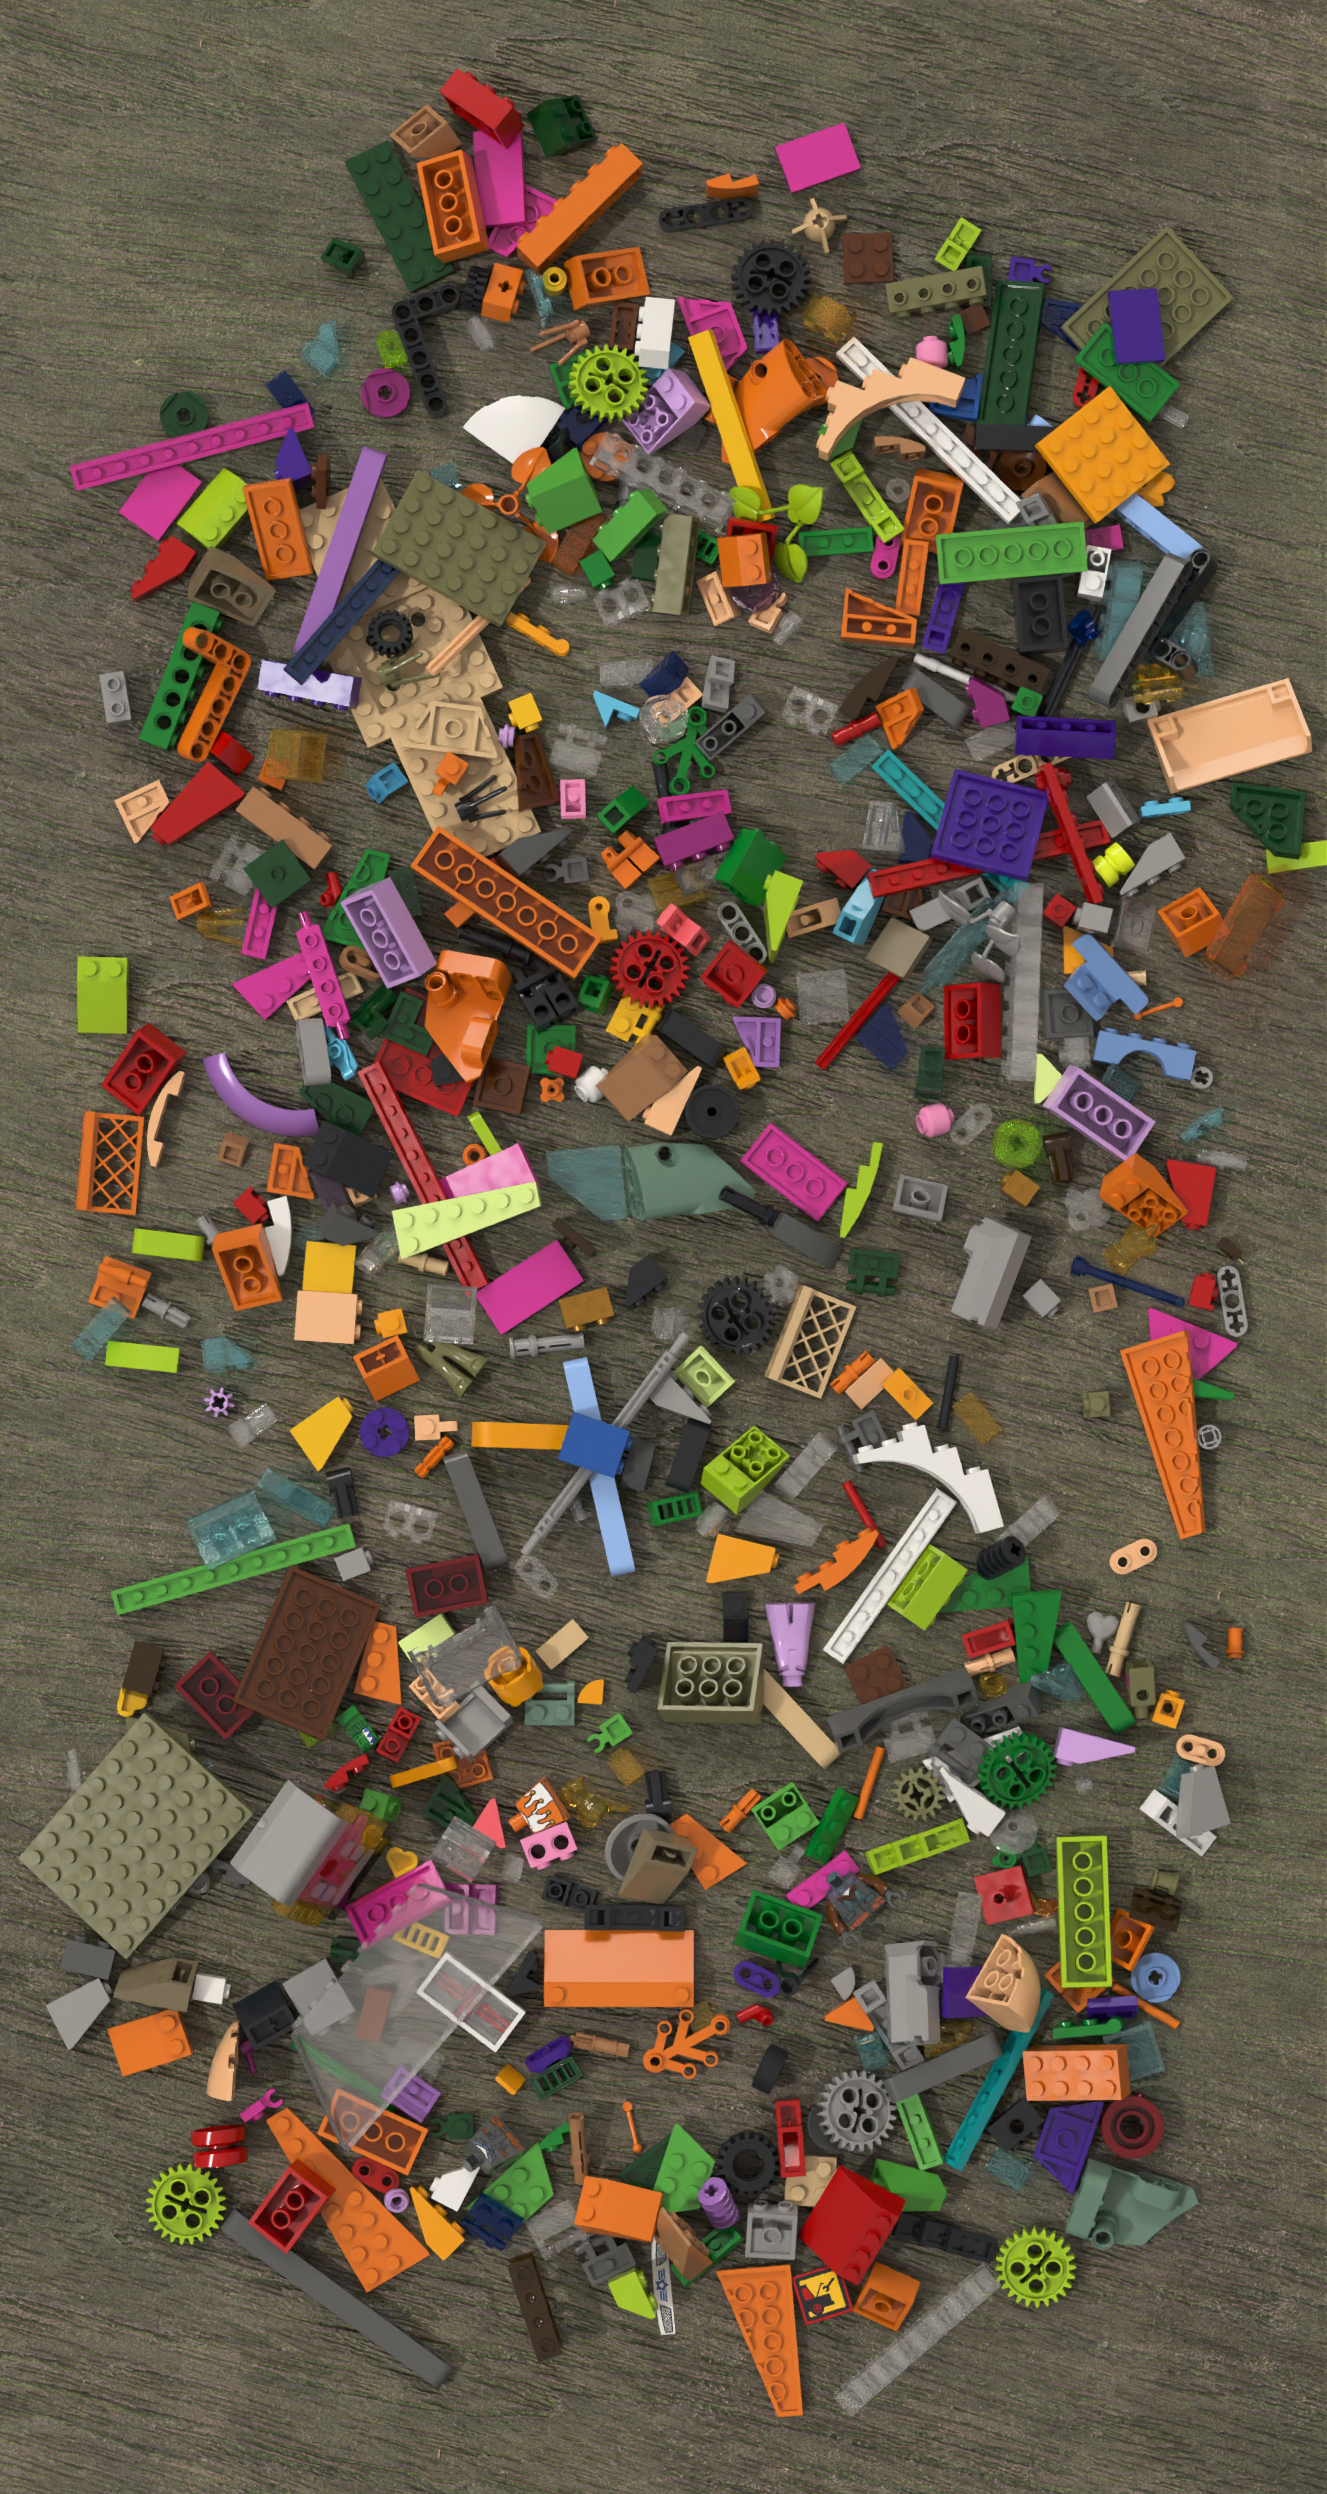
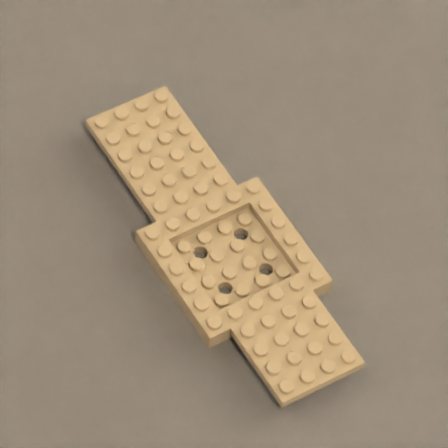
(393, 714)

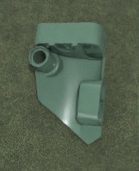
(680, 1182)
(1124, 2205)

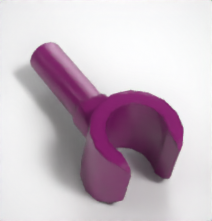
(246, 2048)

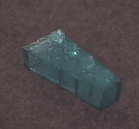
(1120, 601)

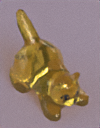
(1134, 1244)
(589, 1807)

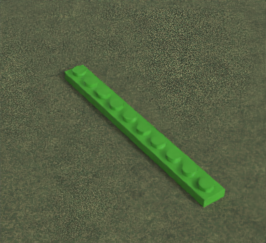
(240, 1568)

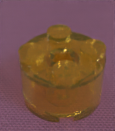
(828, 317)

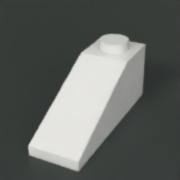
(974, 1805)
(1166, 1813)

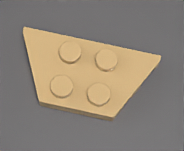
(452, 729)

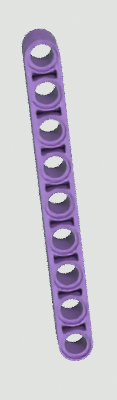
(343, 542)

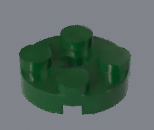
(182, 402)

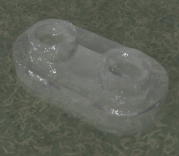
(970, 1124)
(536, 1576)

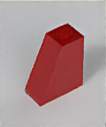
(1194, 1189)

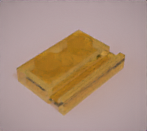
(666, 890)

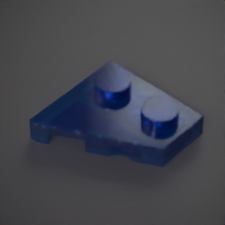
(1056, 314)
(883, 1038)

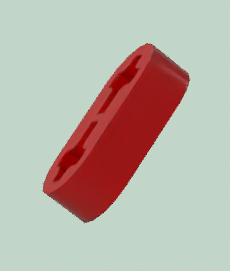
(1080, 384)

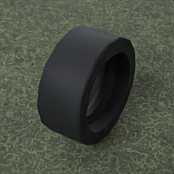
(769, 2069)

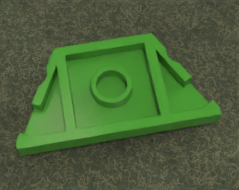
(683, 2172)
(523, 2185)

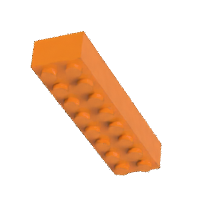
(506, 902)

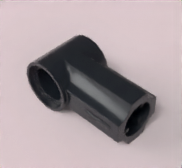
(341, 1487)
(656, 1793)

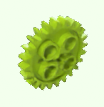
(598, 401)
(178, 2225)
(1052, 2281)

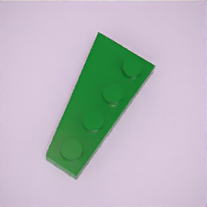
(369, 870)
(979, 1593)

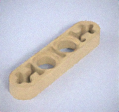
(1035, 761)

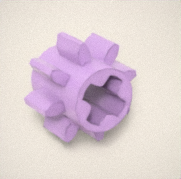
(226, 1404)

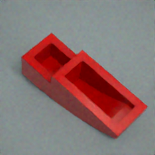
(990, 1638)
(790, 2137)

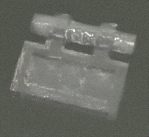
(577, 757)
(237, 877)
(909, 1743)

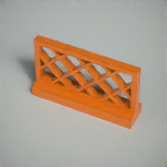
(88, 1158)

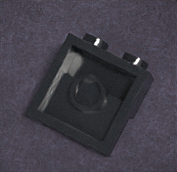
(641, 1656)

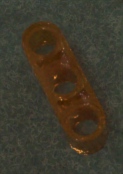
(576, 544)

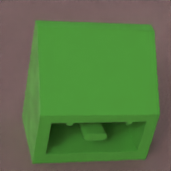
(785, 1816)

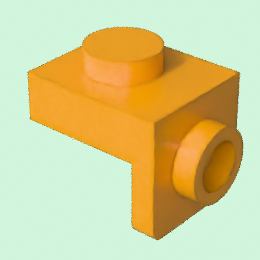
(742, 1069)

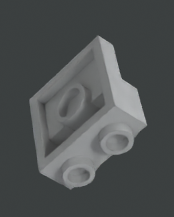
(771, 2230)

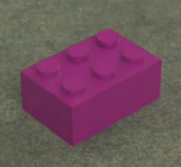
(694, 842)

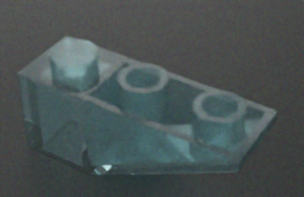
(296, 1497)

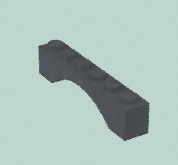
(858, 1724)

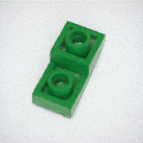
(956, 348)
(555, 2137)

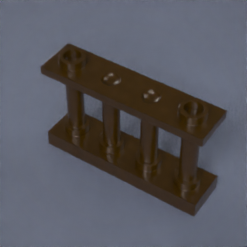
(535, 2306)

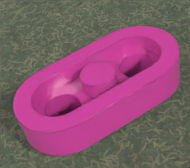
(884, 554)

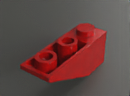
(170, 565)

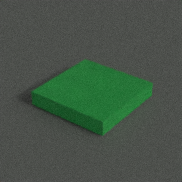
(539, 1045)

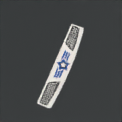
(662, 2289)

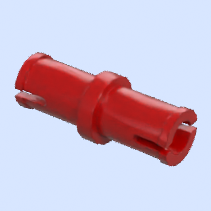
(855, 729)

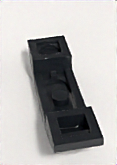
(634, 1917)

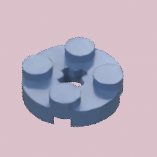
(1167, 1984)

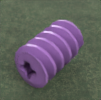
(718, 2203)

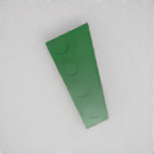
(1034, 1629)

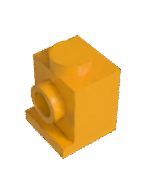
(1171, 1718)

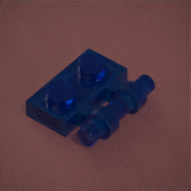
(496, 2217)

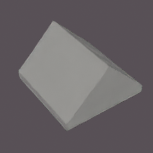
(1113, 808)
(920, 1198)

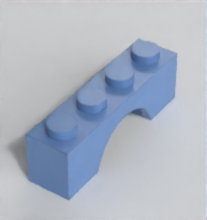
(1175, 1061)

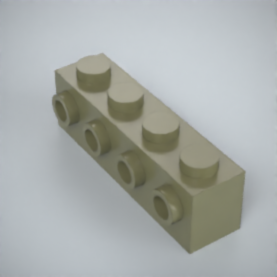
(937, 292)
(675, 564)

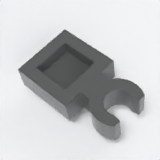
(572, 870)

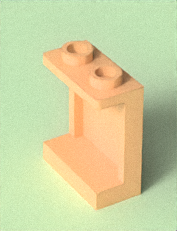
(327, 1317)

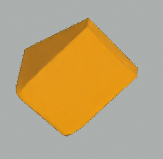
(510, 2079)

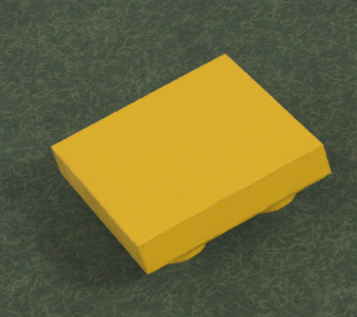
(328, 1267)

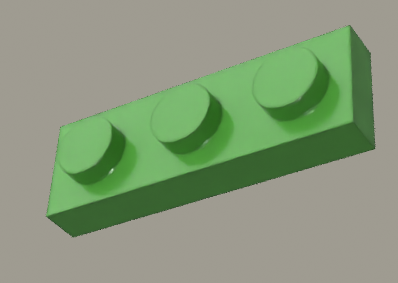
(920, 2132)

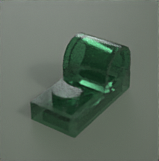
(930, 1072)

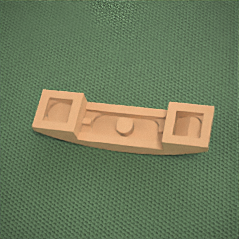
(172, 1088)

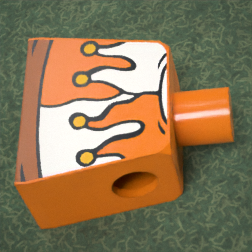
(539, 1808)

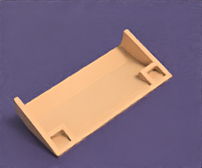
(1230, 735)

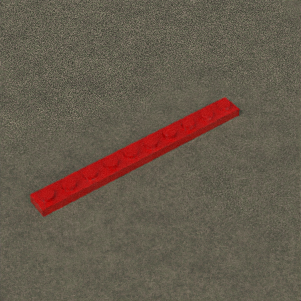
(935, 871)
(418, 1167)

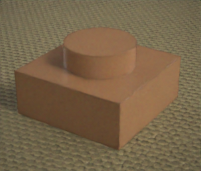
(1102, 1298)

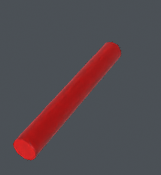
(862, 1511)

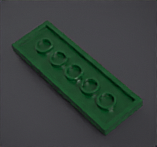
(397, 215)
(1011, 353)

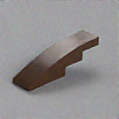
(623, 333)

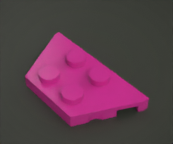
(719, 316)
(1205, 1347)

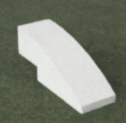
(280, 1233)

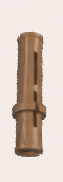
(579, 2157)

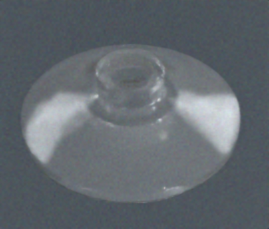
(1014, 1841)

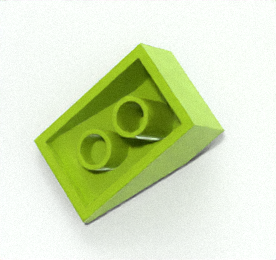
(102, 995)

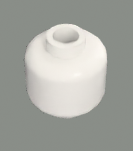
(586, 1083)

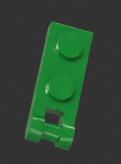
(1088, 2028)

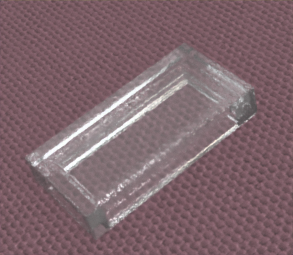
(991, 741)

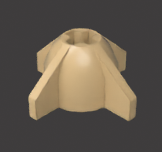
(819, 225)

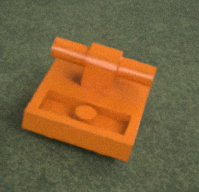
(123, 1282)

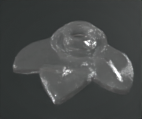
(636, 916)
(1087, 1205)

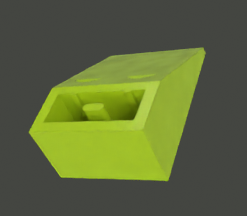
(743, 1469)

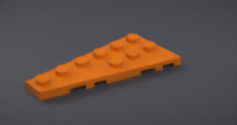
(766, 2317)

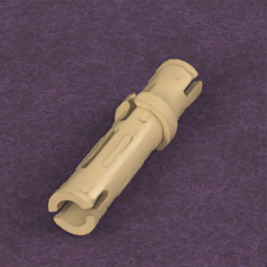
(1122, 1639)

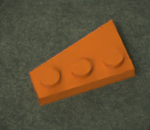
(380, 1665)
(713, 1858)

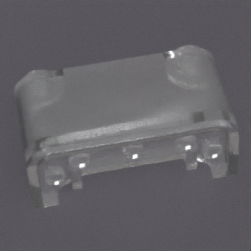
(467, 1659)

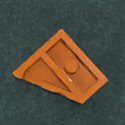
(900, 716)
(287, 1173)

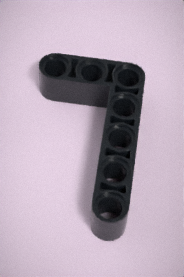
(419, 346)
(1177, 656)

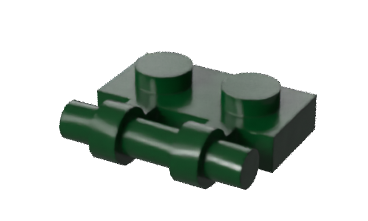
(872, 1264)

